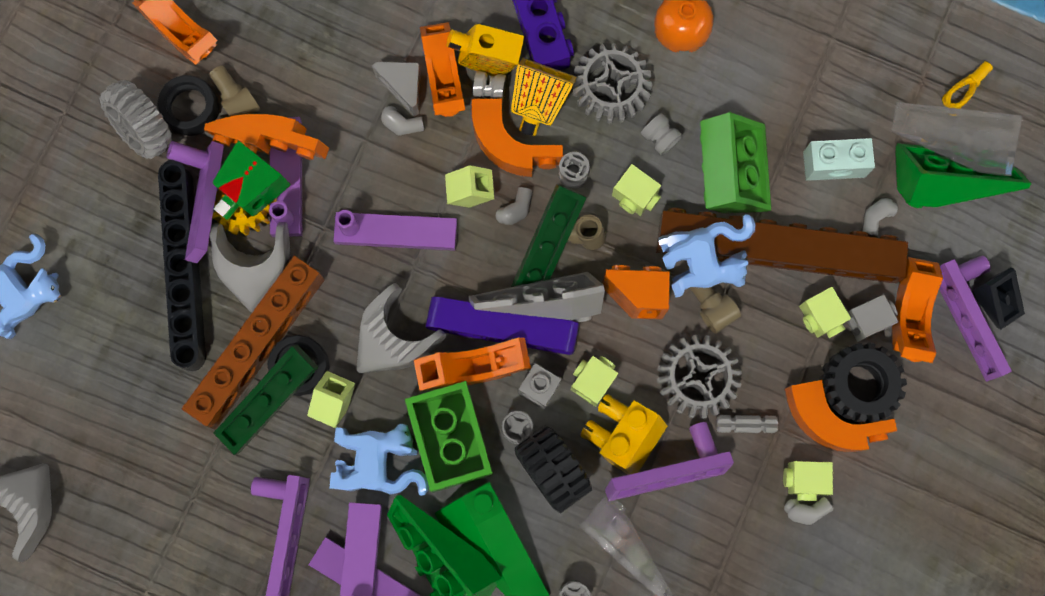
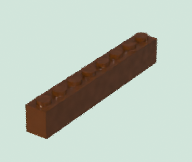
(801, 248)

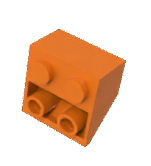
(639, 292)

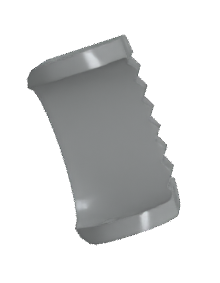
(249, 275)
(381, 349)
(28, 498)

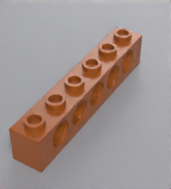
(253, 343)

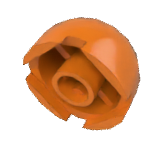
(683, 24)

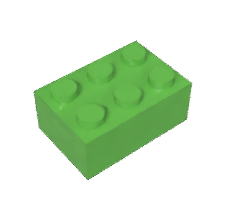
(448, 437)

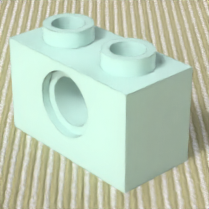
(838, 159)

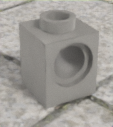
(872, 317)
(539, 386)

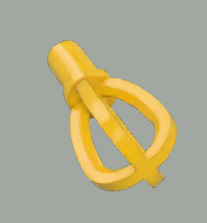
(973, 80)

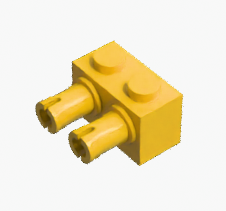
(631, 439)

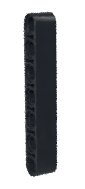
(188, 278)

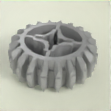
(634, 75)
(135, 119)
(723, 365)

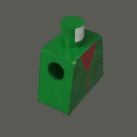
(247, 183)

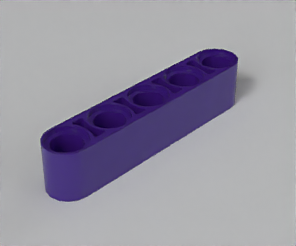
(540, 333)

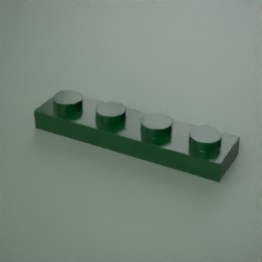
(550, 236)
(265, 399)

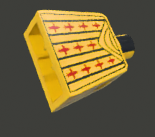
(487, 49)
(539, 94)

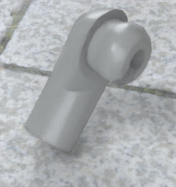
(398, 124)
(883, 208)
(516, 211)
(807, 514)

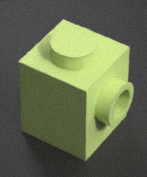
(469, 186)
(636, 191)
(824, 314)
(593, 379)
(327, 404)
(808, 479)

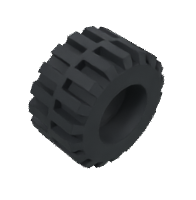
(887, 380)
(553, 468)

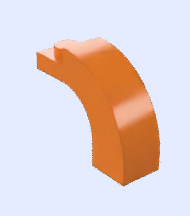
(178, 28)
(442, 70)
(502, 148)
(914, 309)
(472, 366)
(818, 422)

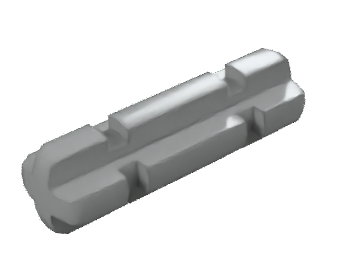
(746, 424)

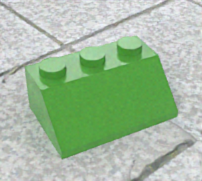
(735, 164)

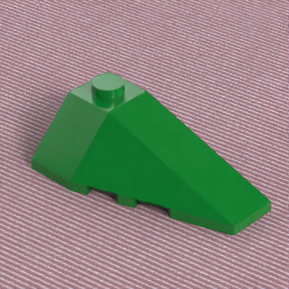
(939, 181)
(486, 527)
(441, 555)

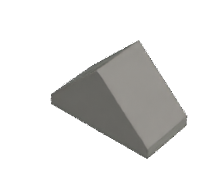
(402, 81)

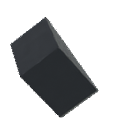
(1001, 298)

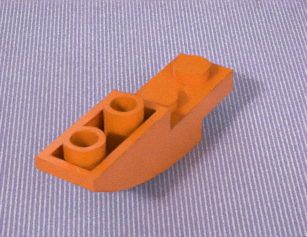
(265, 131)

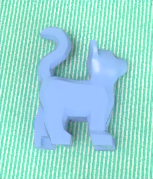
(700, 252)
(15, 296)
(371, 461)

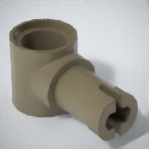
(236, 99)
(583, 224)
(717, 310)

